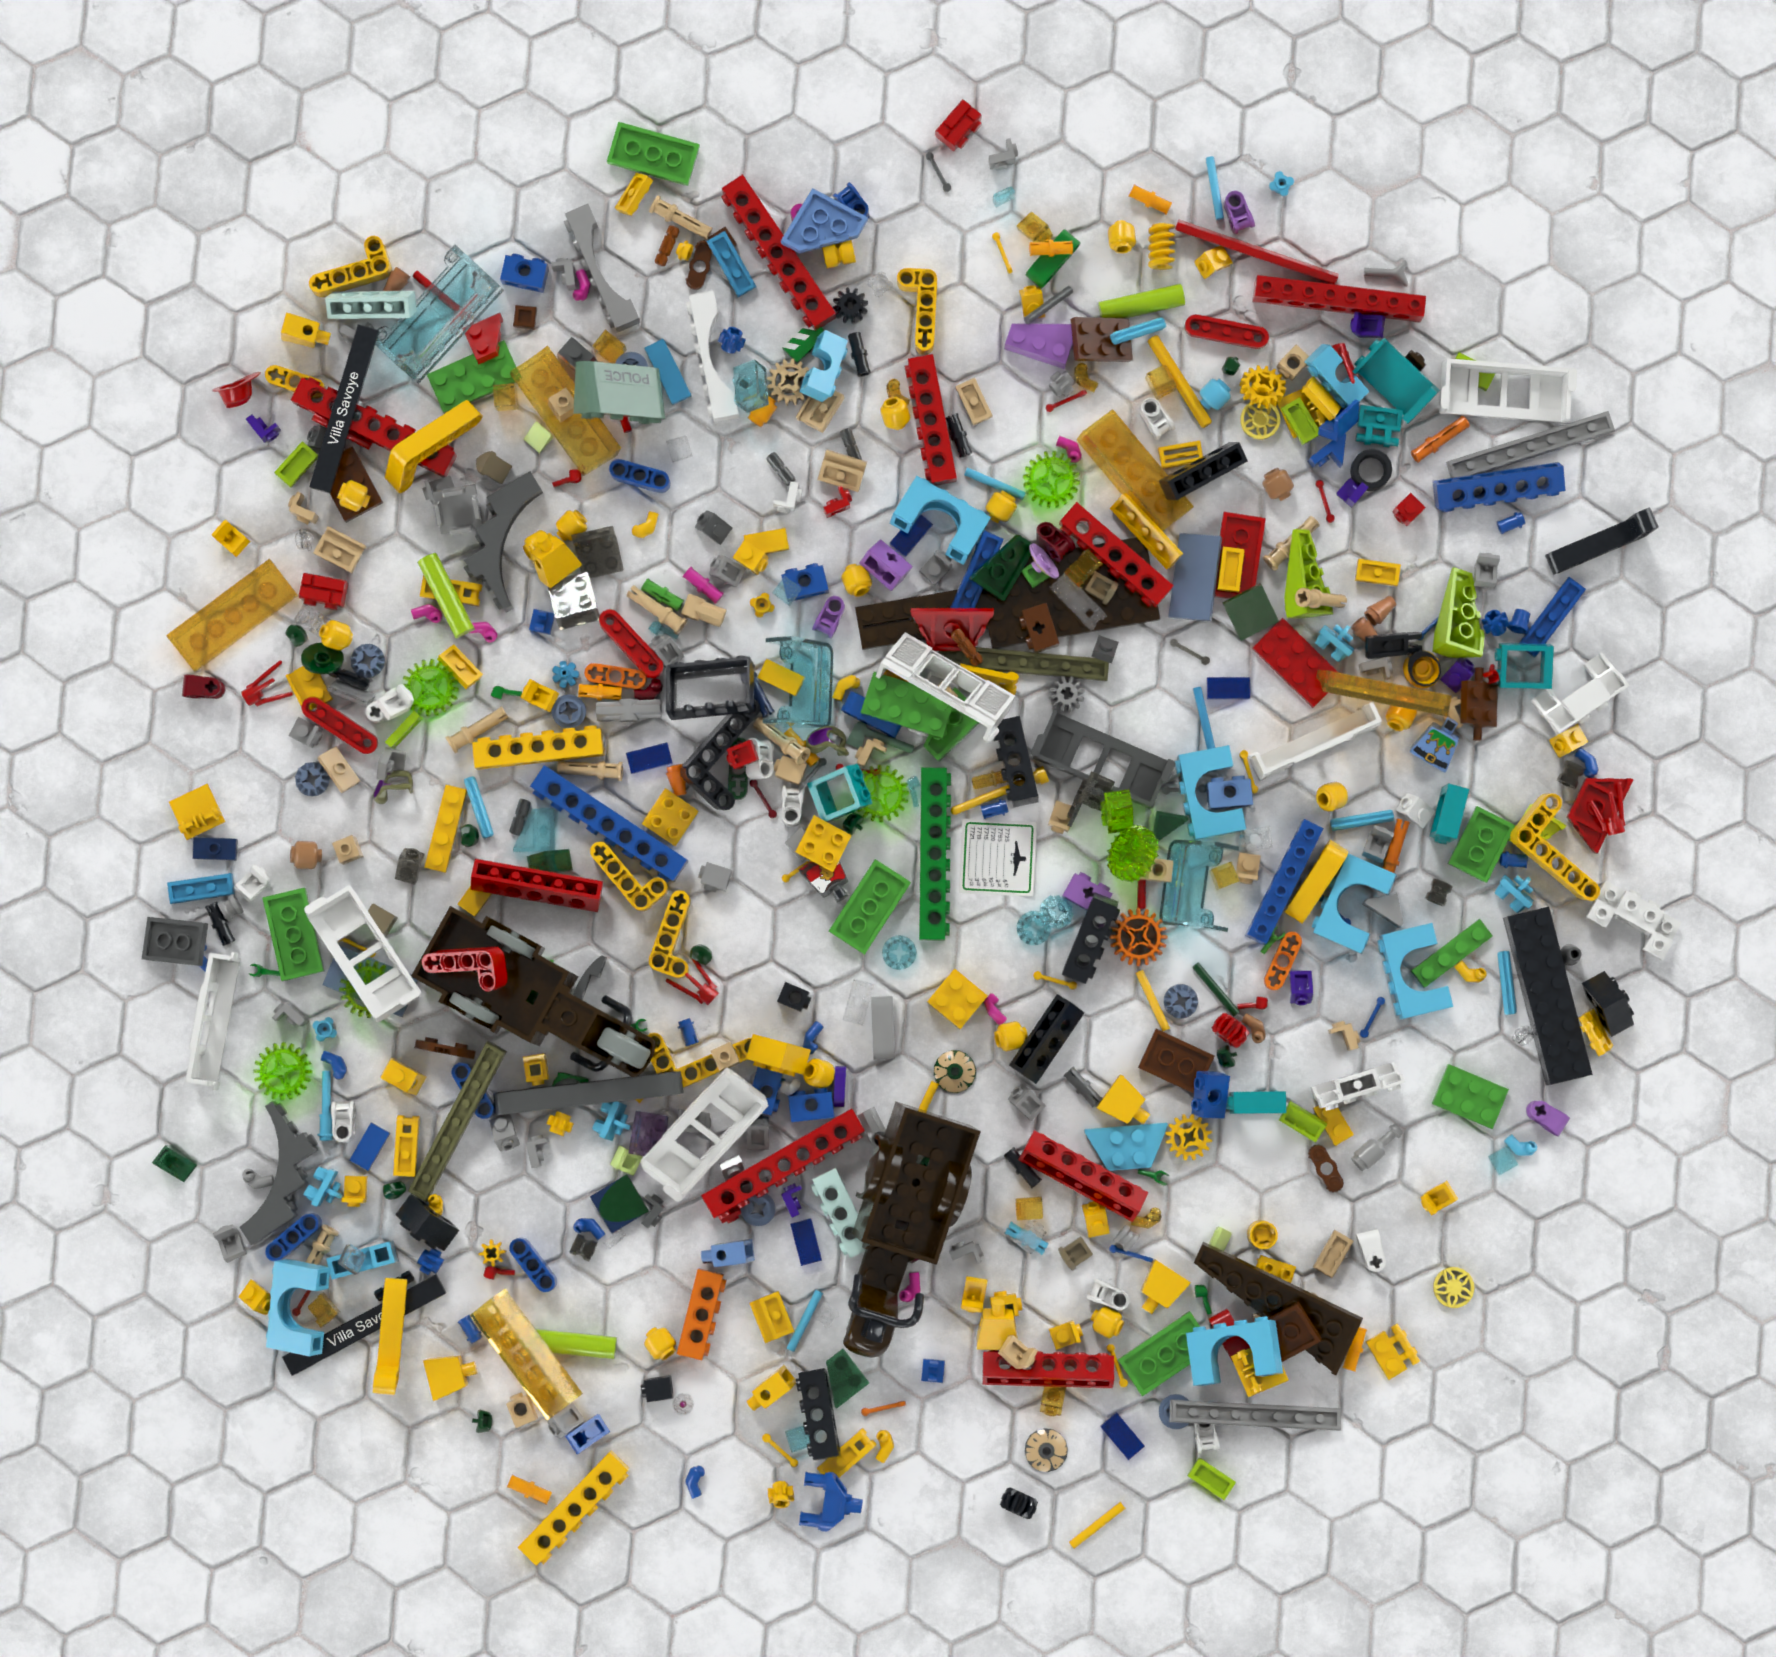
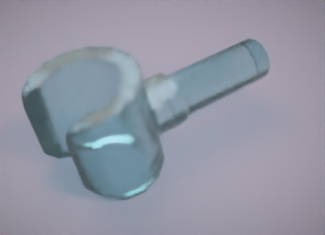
(656, 627)
(913, 783)

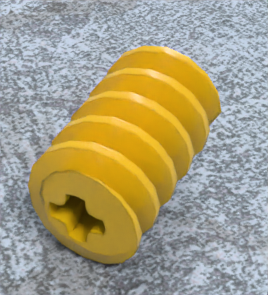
(1160, 245)

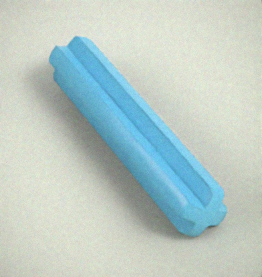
(1138, 330)
(478, 807)
(1362, 820)
(1507, 982)

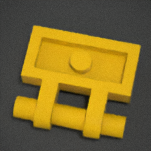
(1595, 1031)
(1387, 1355)

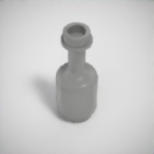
(1373, 1150)

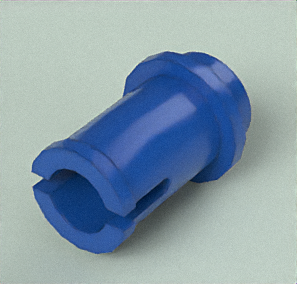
(1511, 522)
(994, 809)
(1513, 860)
(688, 1032)
(470, 1329)

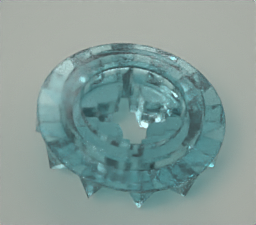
(1050, 917)
(1027, 936)
(893, 944)

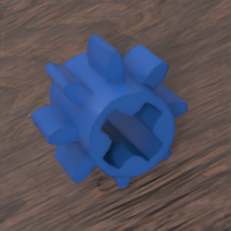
(731, 340)
(1495, 622)
(430, 1261)

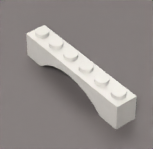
(705, 314)

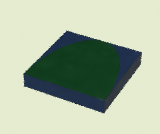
(619, 1203)

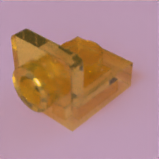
(1035, 228)
(1052, 1400)

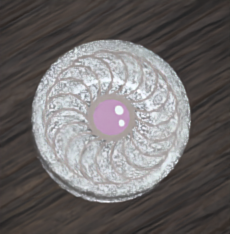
(683, 1404)

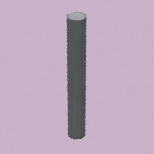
(1048, 305)

